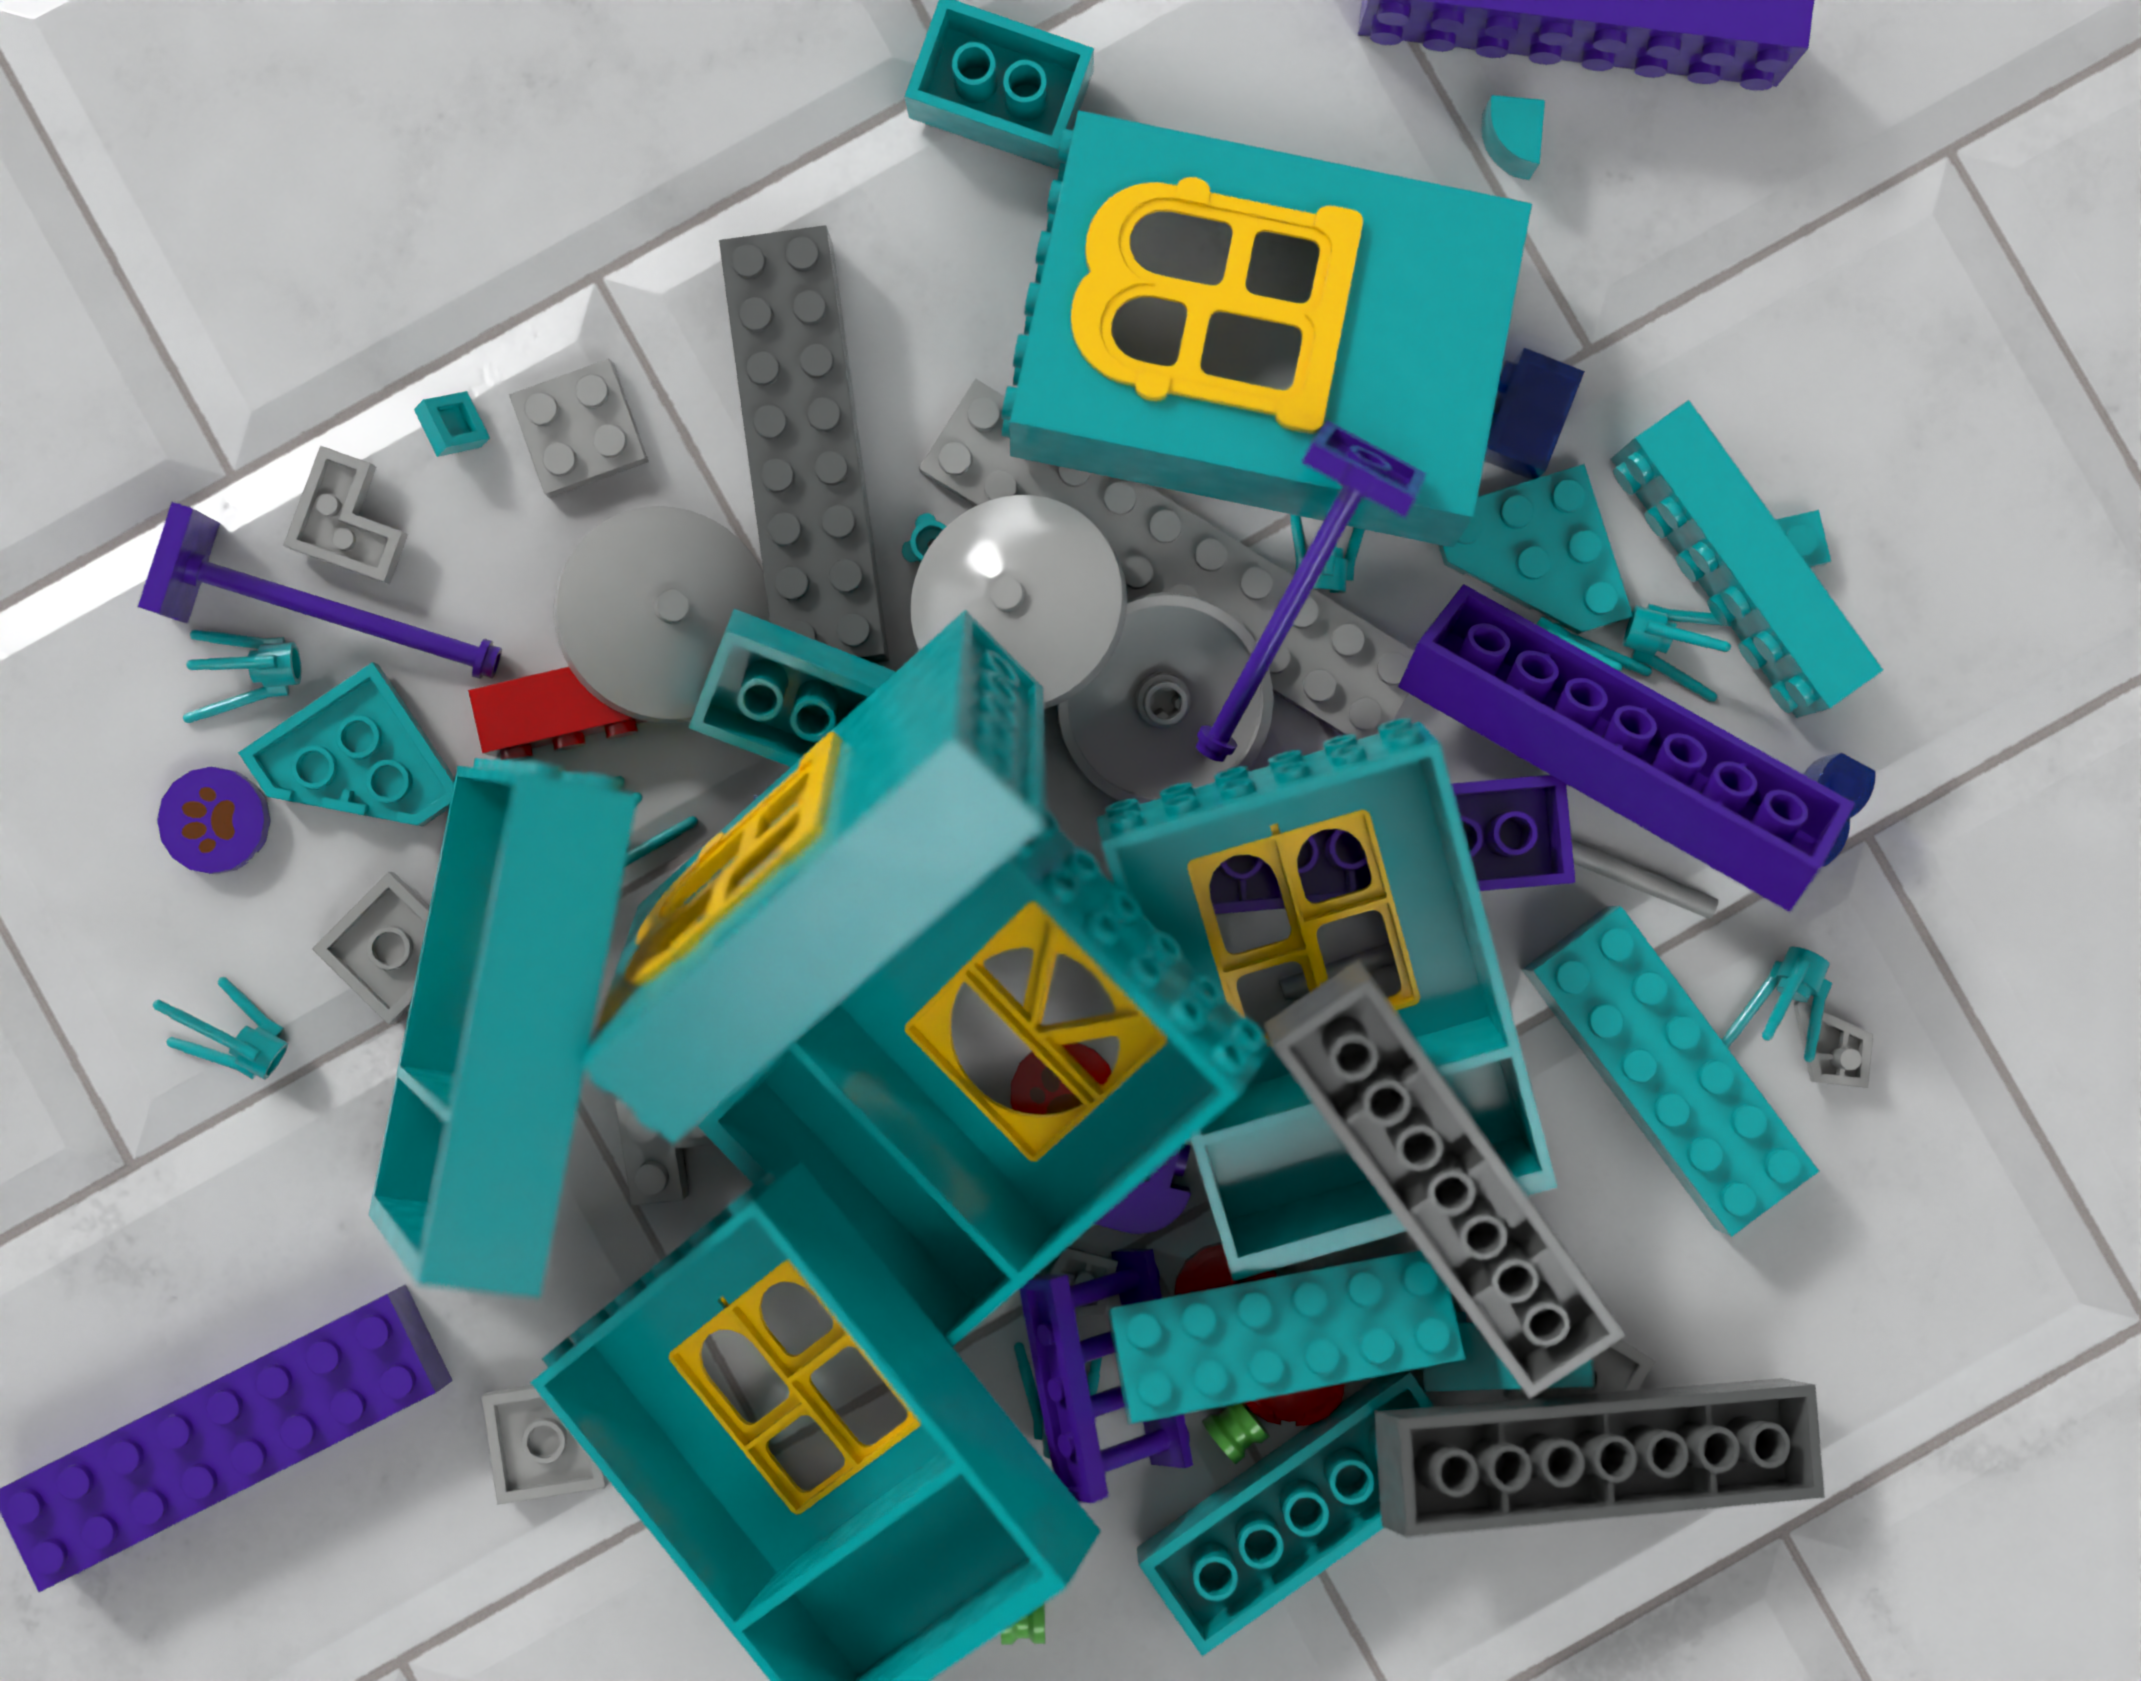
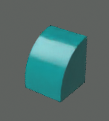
(1514, 133)

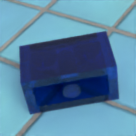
(1530, 412)

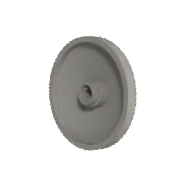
(1034, 581)
(650, 607)
(1165, 680)

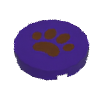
(213, 820)

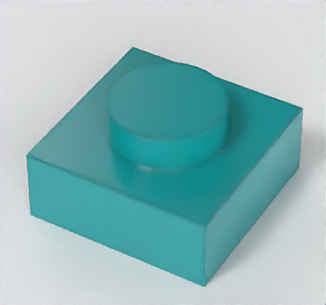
(451, 423)
(1807, 536)

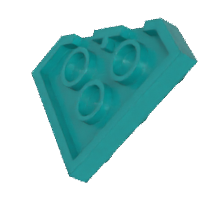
(1545, 551)
(355, 755)

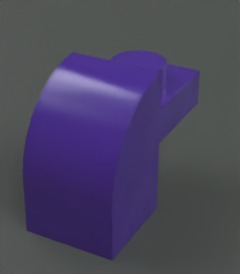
(1153, 1201)

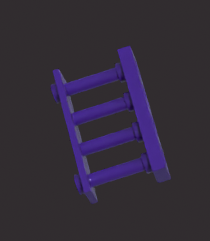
(1063, 1384)

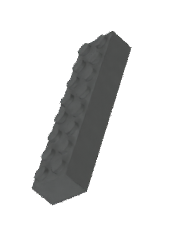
(803, 439)
(1443, 1178)
(1597, 1456)

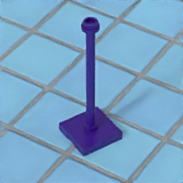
(1362, 472)
(184, 564)

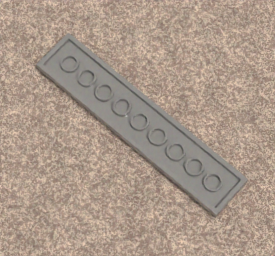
(1330, 658)

